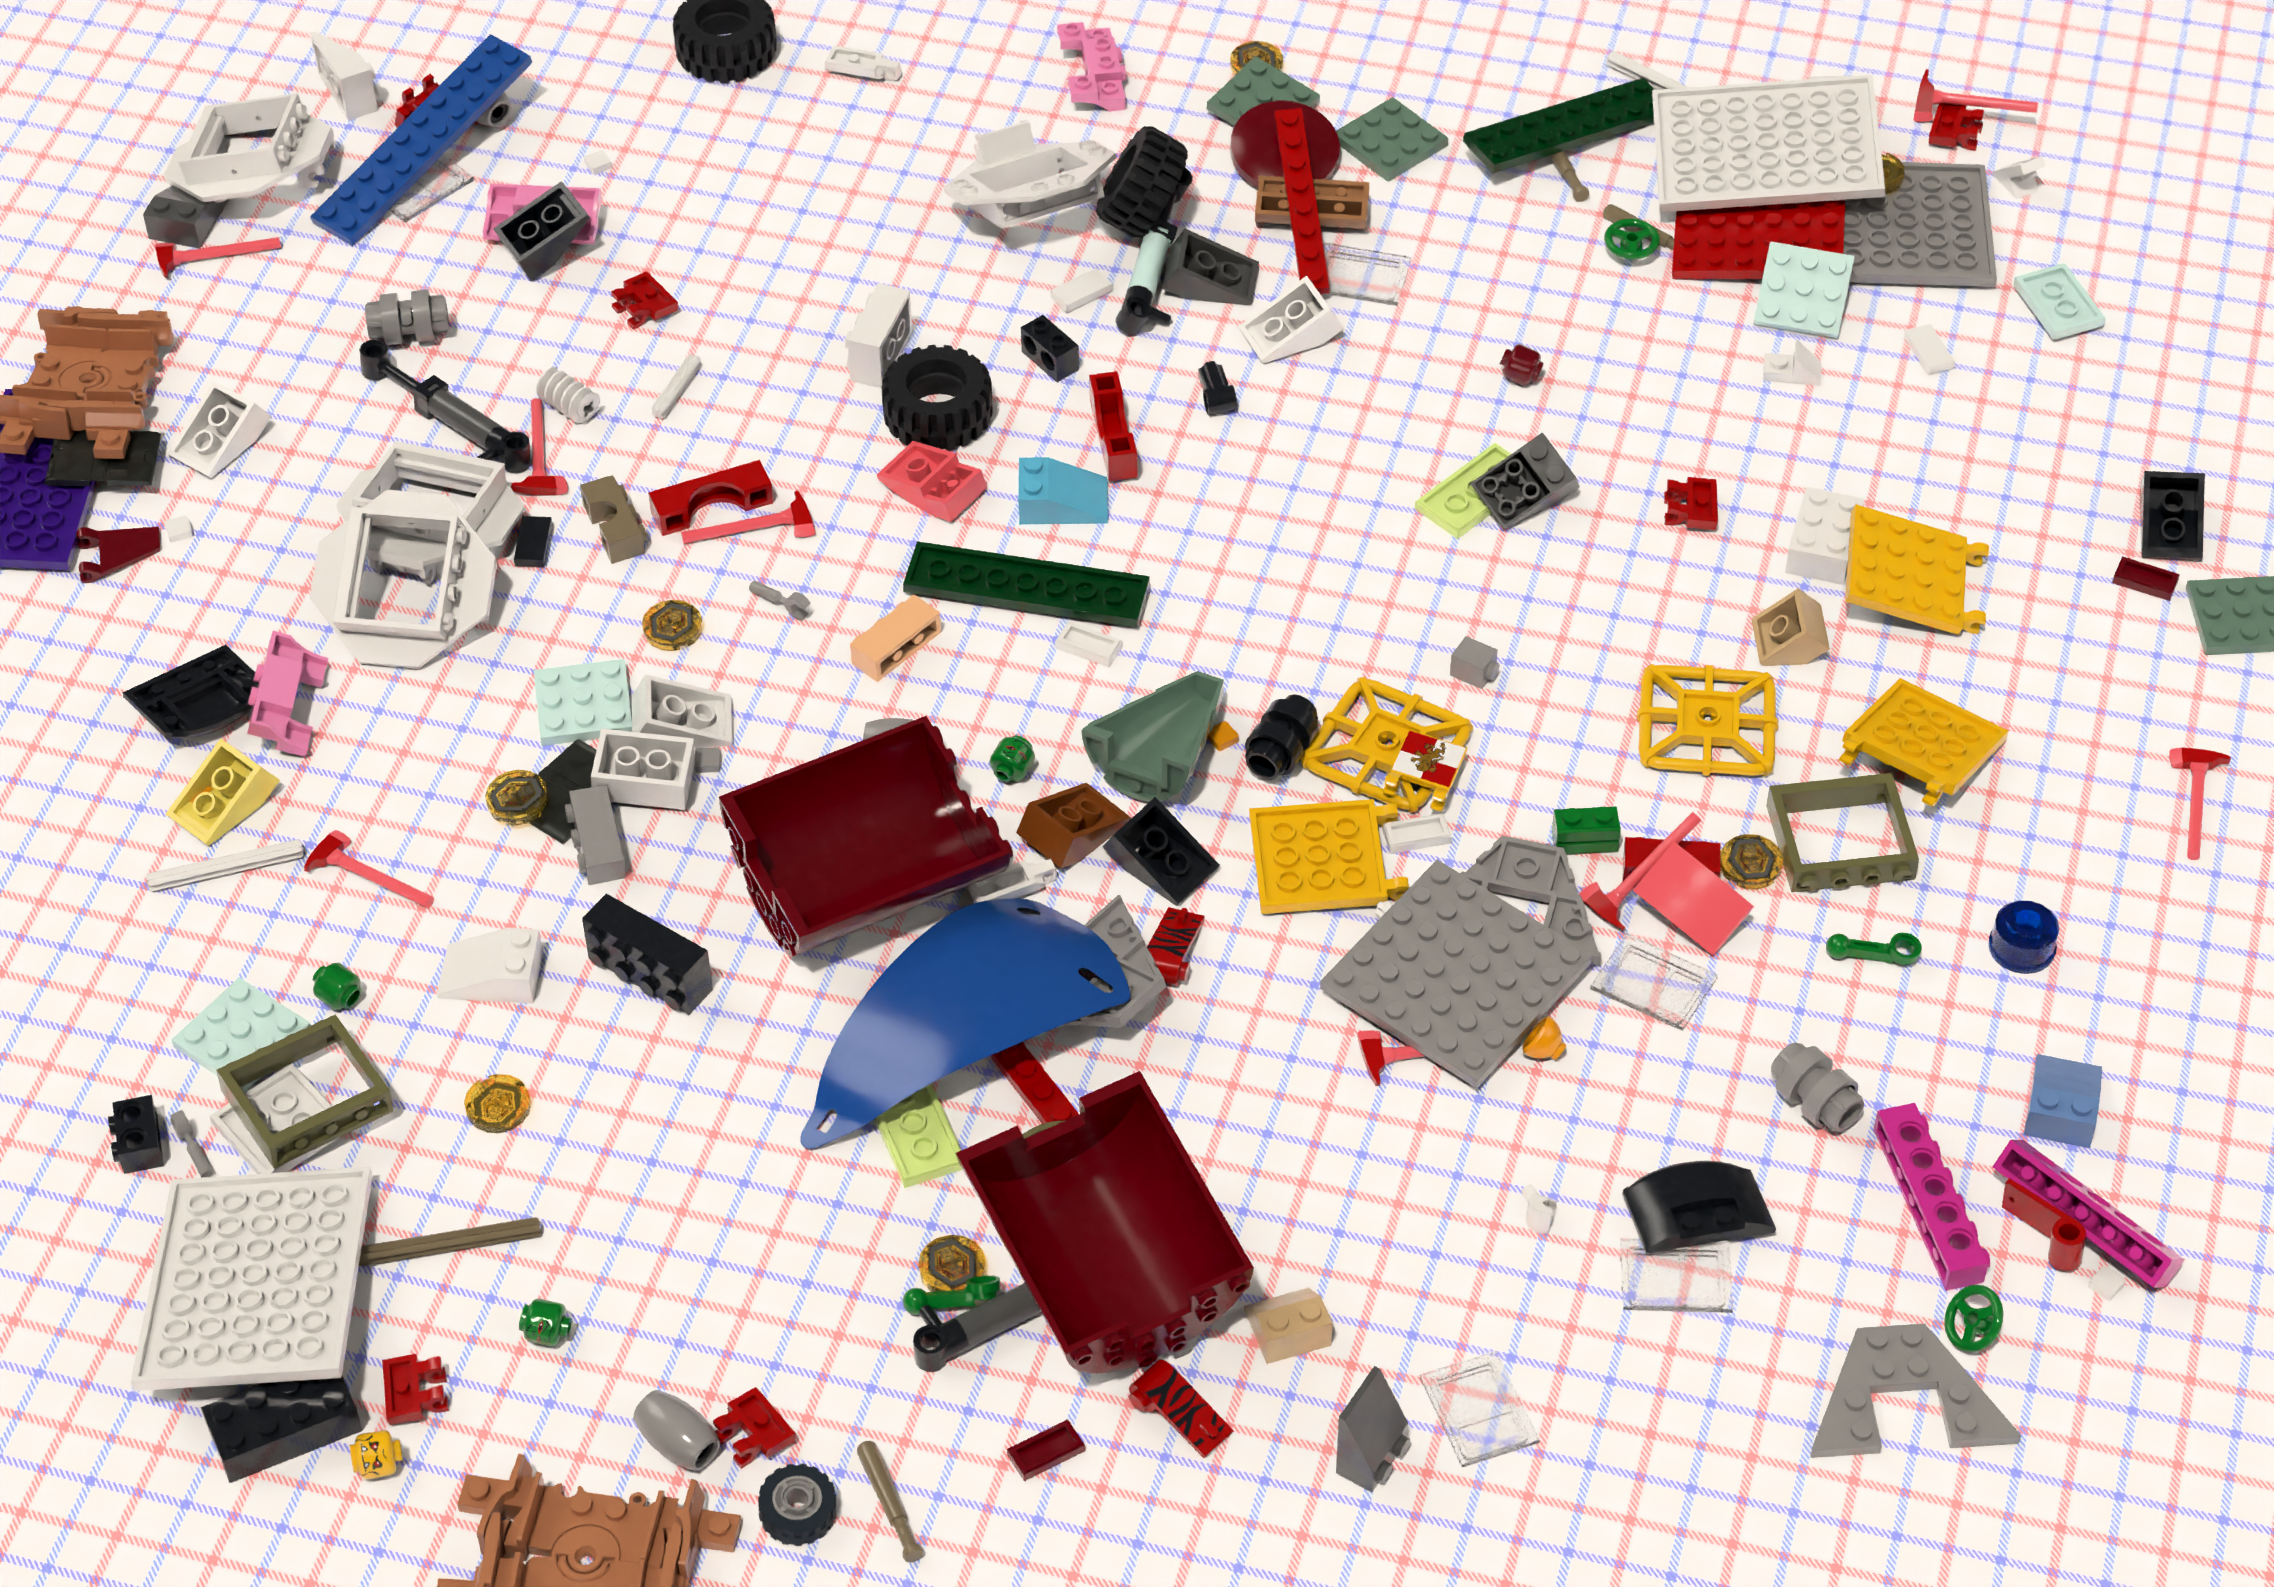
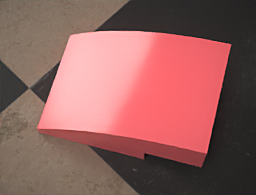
(933, 480)
(1693, 898)

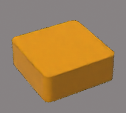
(1223, 736)

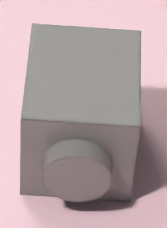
(1474, 662)

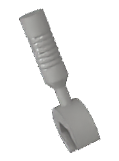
(794, 603)
(183, 1130)

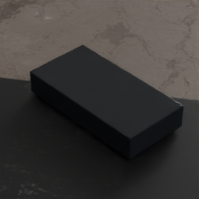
(533, 541)

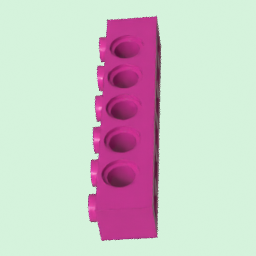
(1908, 1149)
(2102, 1221)

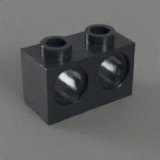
(1049, 348)
(137, 1134)

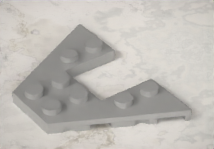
(1537, 874)
(1142, 975)
(1898, 1361)

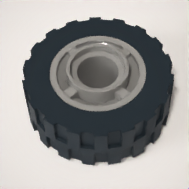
(801, 1523)

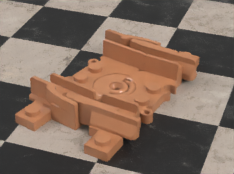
(87, 379)
(619, 1536)

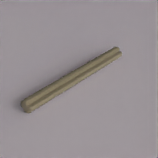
(450, 1241)

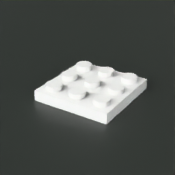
(280, 1104)

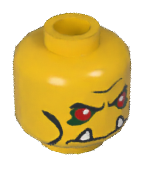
(375, 1454)

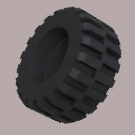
(724, 57)
(1142, 181)
(930, 373)

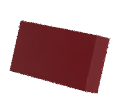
(2146, 578)
(1046, 1450)

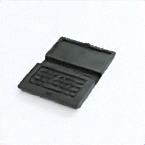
(74, 461)
(564, 774)

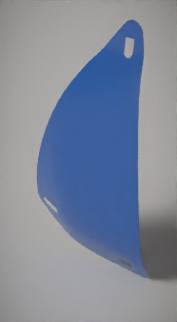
(956, 998)

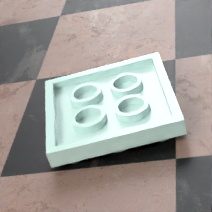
(1804, 290)
(581, 701)
(236, 1026)

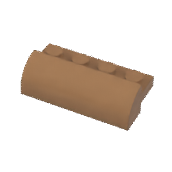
(1338, 202)

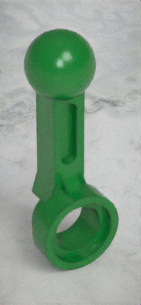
(1841, 946)
(976, 1288)

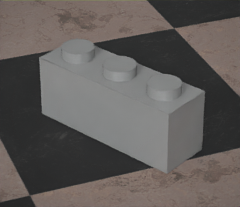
(595, 835)

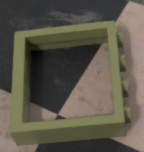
(1840, 794)
(322, 1126)

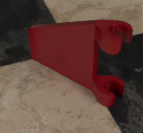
(116, 548)

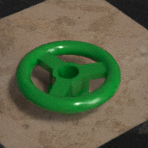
(1631, 242)
(1980, 1321)

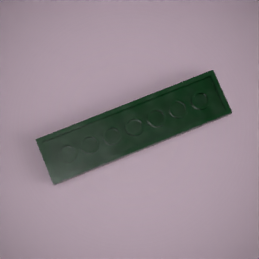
(1562, 126)
(1027, 584)

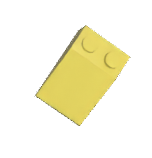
(237, 791)

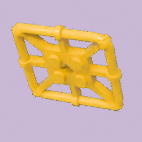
(1379, 727)
(1693, 729)

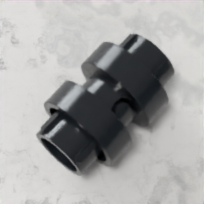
(1281, 737)

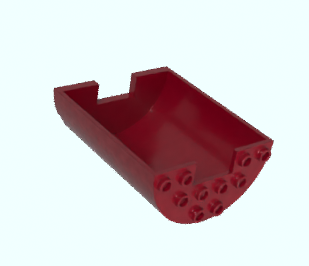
(859, 837)
(1111, 1229)

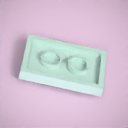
(2059, 301)

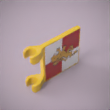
(1428, 764)

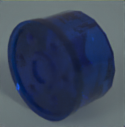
(2024, 937)

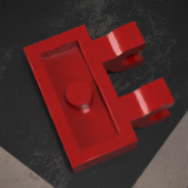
(411, 103)
(1948, 127)
(650, 297)
(1700, 504)
(403, 1388)
(760, 1421)

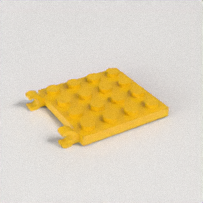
(1911, 570)
(1923, 738)
(1322, 856)

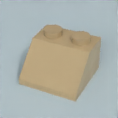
(1790, 631)
(1290, 1324)

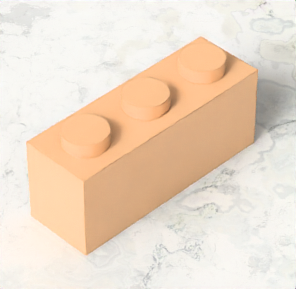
(895, 638)

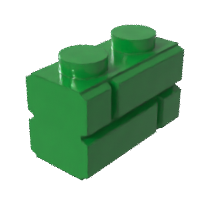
(1586, 829)

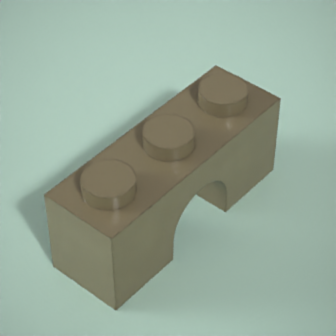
(608, 502)

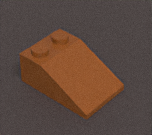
(1070, 824)

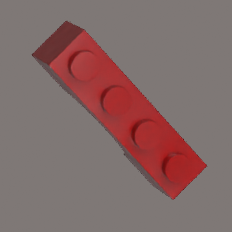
(1110, 421)
(740, 485)

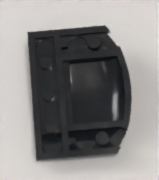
(196, 695)
(1696, 1205)

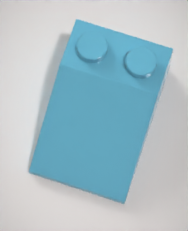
(1060, 493)

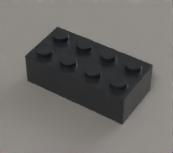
(647, 954)
(279, 1423)

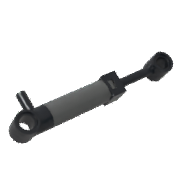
(434, 399)
(969, 1327)

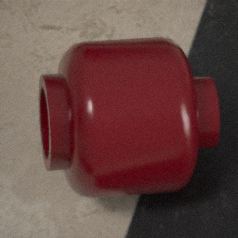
(1521, 364)

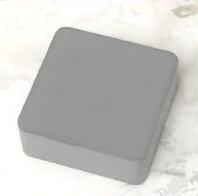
(707, 760)

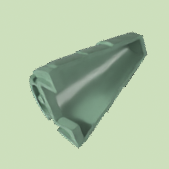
(1157, 739)

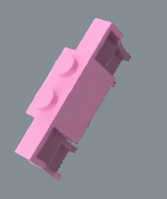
(1101, 65)
(507, 199)
(277, 687)

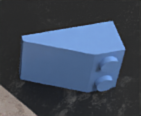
(2063, 1101)

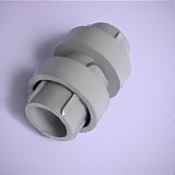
(425, 320)
(1808, 1078)

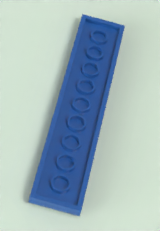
(421, 140)

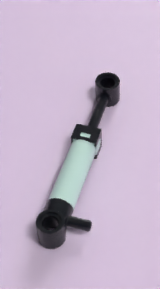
(1148, 268)

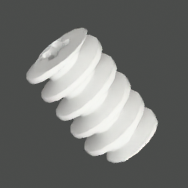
(567, 395)

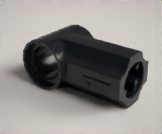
(1217, 393)

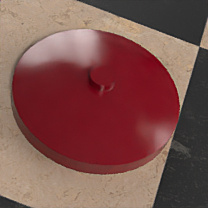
(1256, 147)

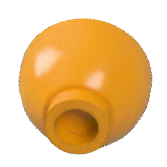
(1544, 1040)

